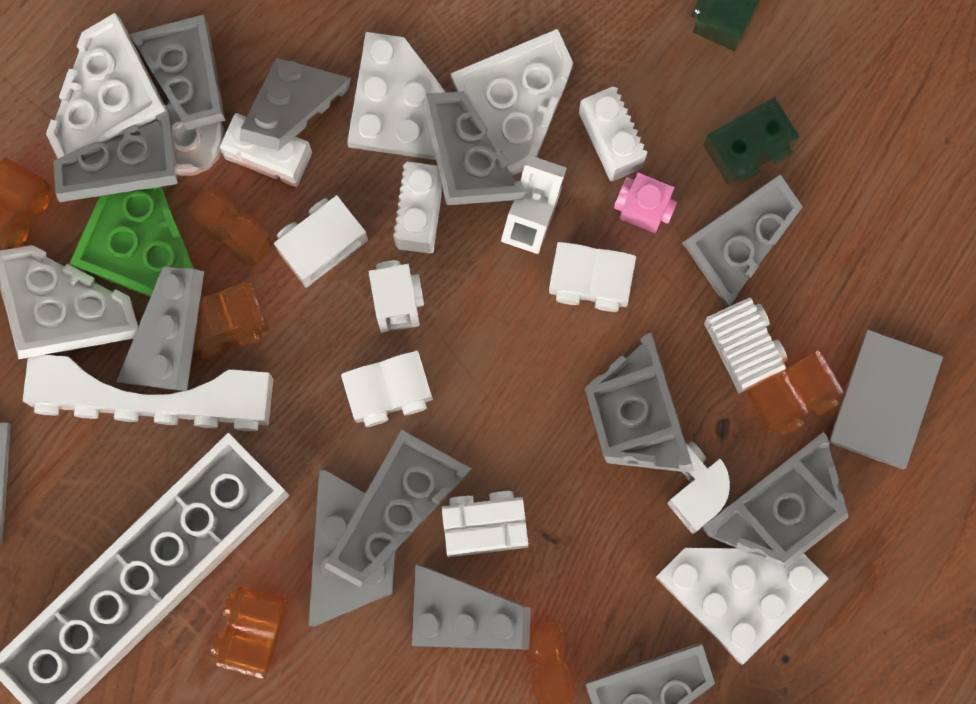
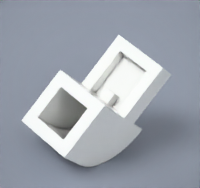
(531, 217)
(705, 493)

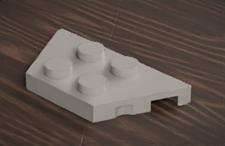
(637, 413)
(786, 508)
(329, 592)

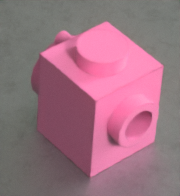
(645, 202)

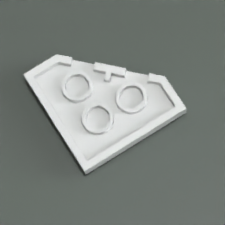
(103, 90)
(518, 94)
(390, 99)
(59, 305)
(739, 594)

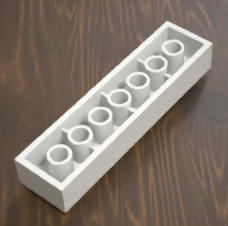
(140, 577)

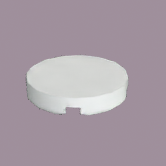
(195, 148)

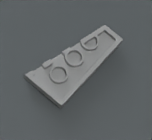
(397, 501)

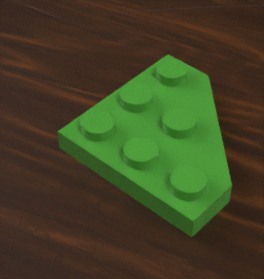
(131, 240)

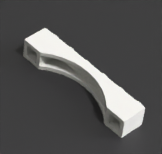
(230, 398)

